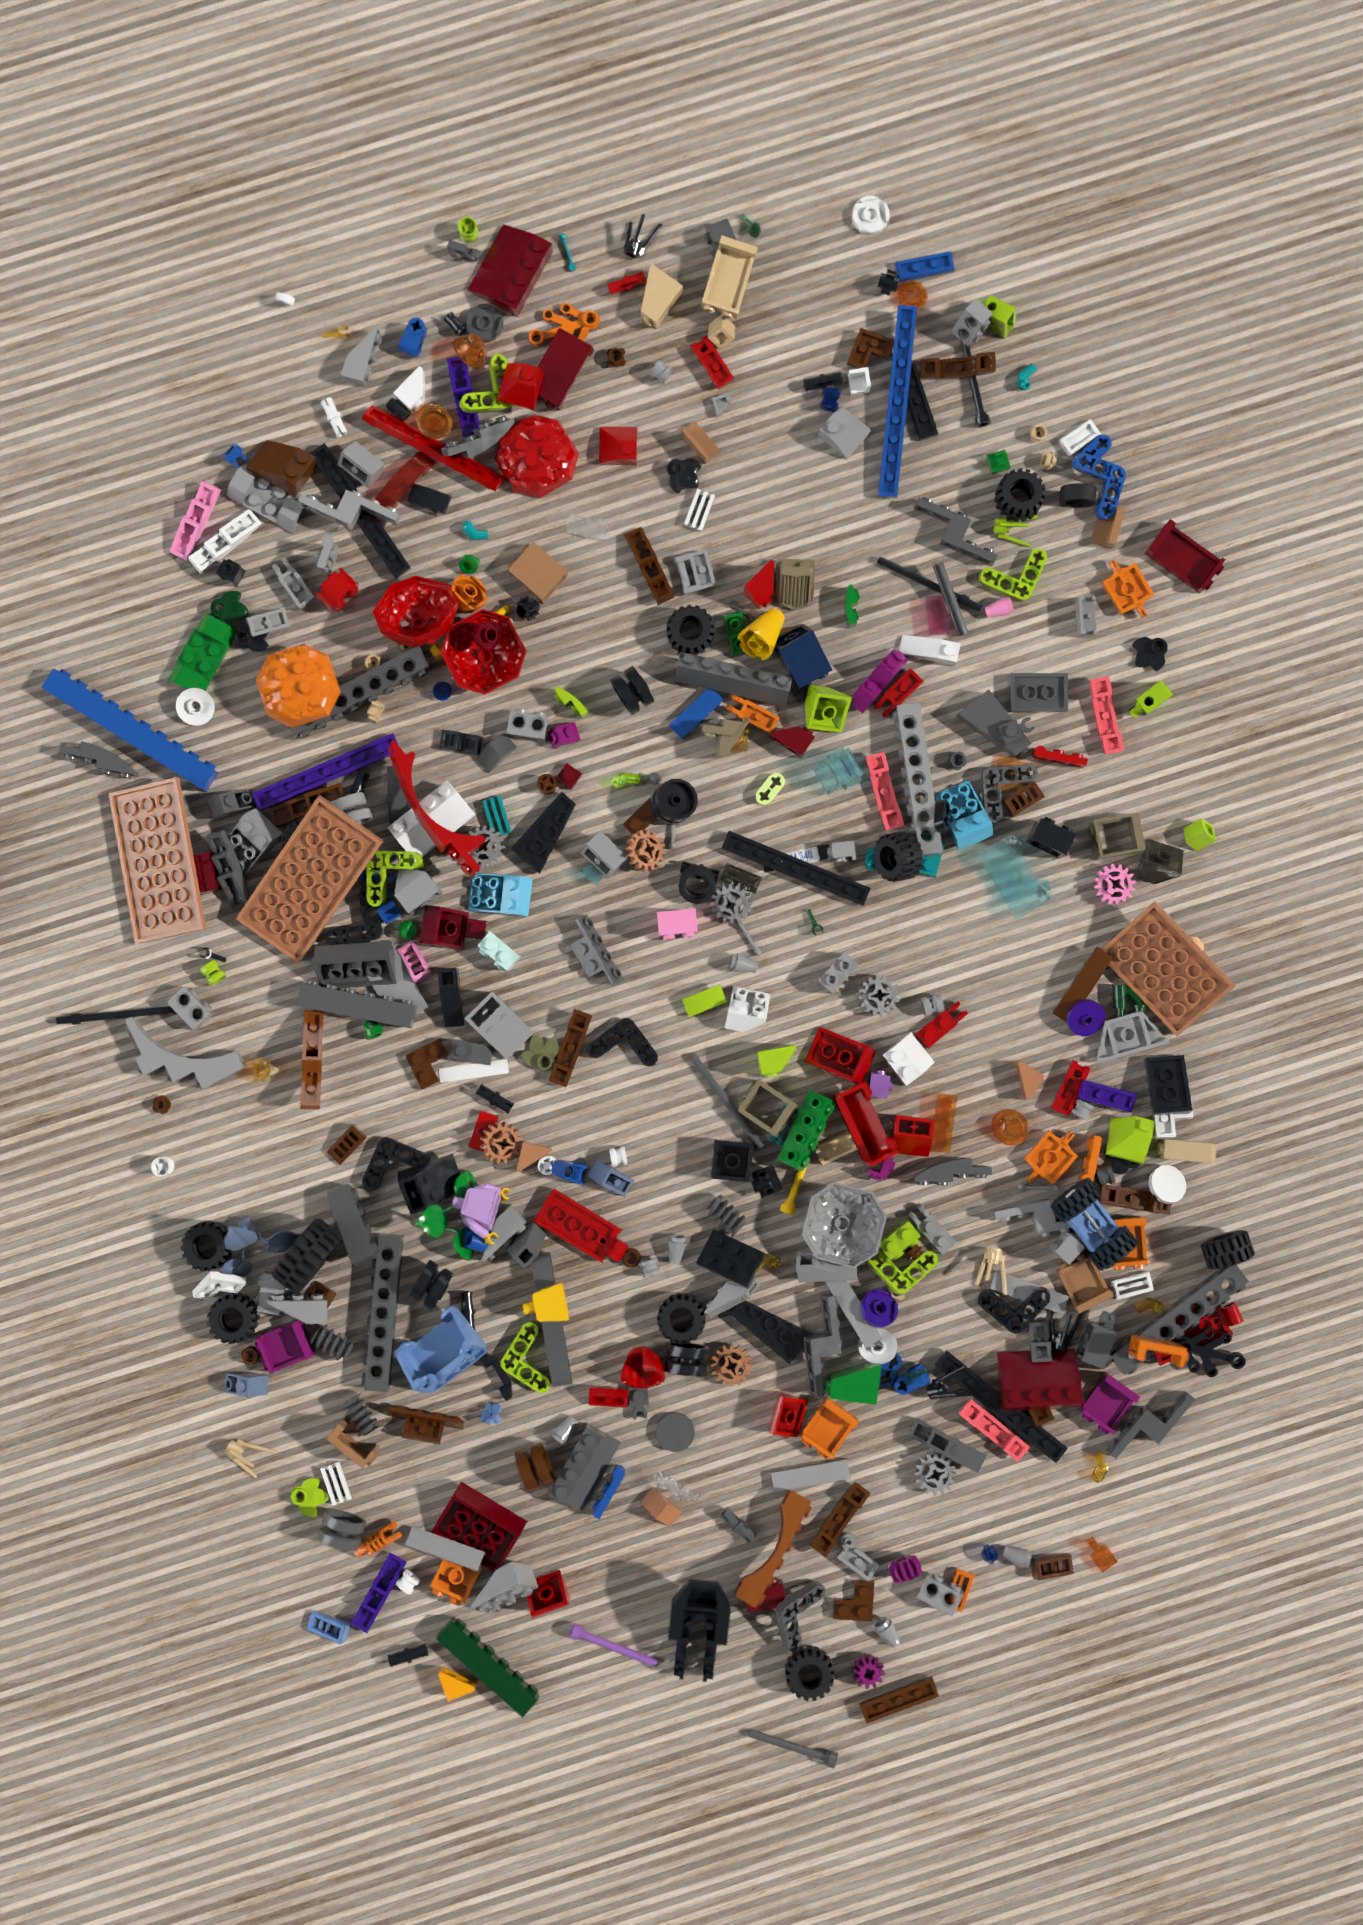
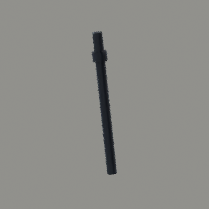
(962, 599)
(77, 1018)

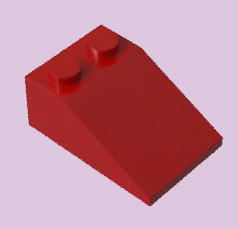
(840, 1056)

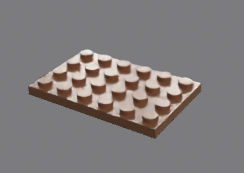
(1167, 968)

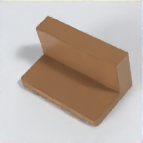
(700, 442)
(1107, 531)

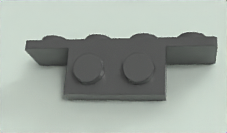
(593, 953)

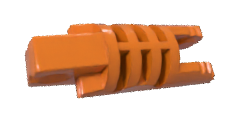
(377, 1541)

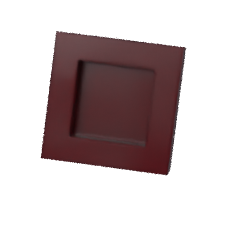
(569, 776)
(476, 929)

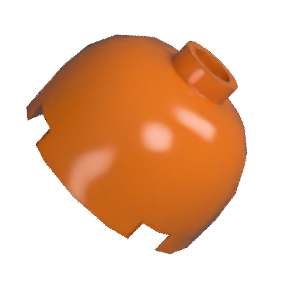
(468, 593)

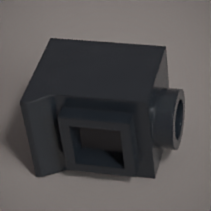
(231, 571)

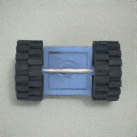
(1093, 1224)

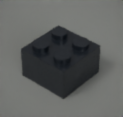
(1051, 837)
(732, 1160)

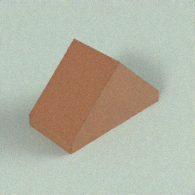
(1029, 1079)
(531, 1153)
(661, 1507)

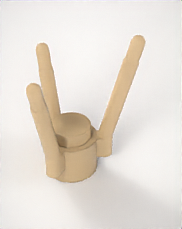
(992, 1257)
(235, 1452)

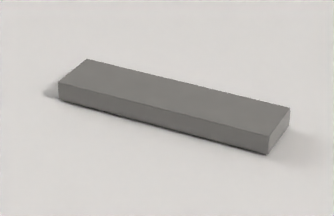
(1022, 1289)
(810, 1475)
(445, 1549)

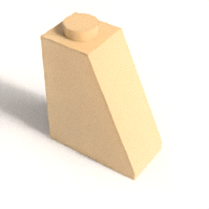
(659, 296)
(1187, 1150)

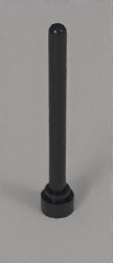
(982, 418)

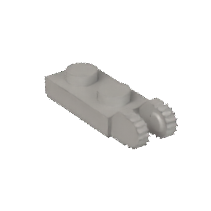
(294, 585)
(933, 1230)

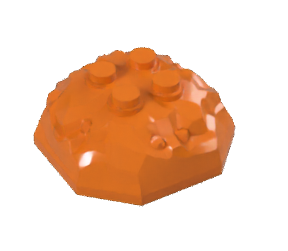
(298, 685)

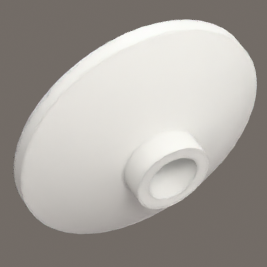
(188, 712)
(887, 1345)

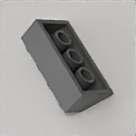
(344, 964)
(584, 1467)

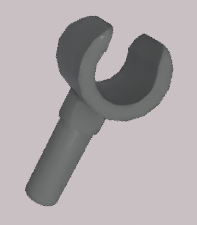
(653, 777)

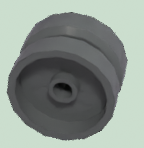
(341, 1530)

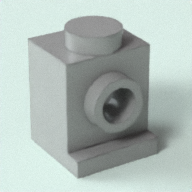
(842, 851)

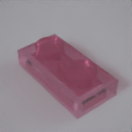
(937, 615)

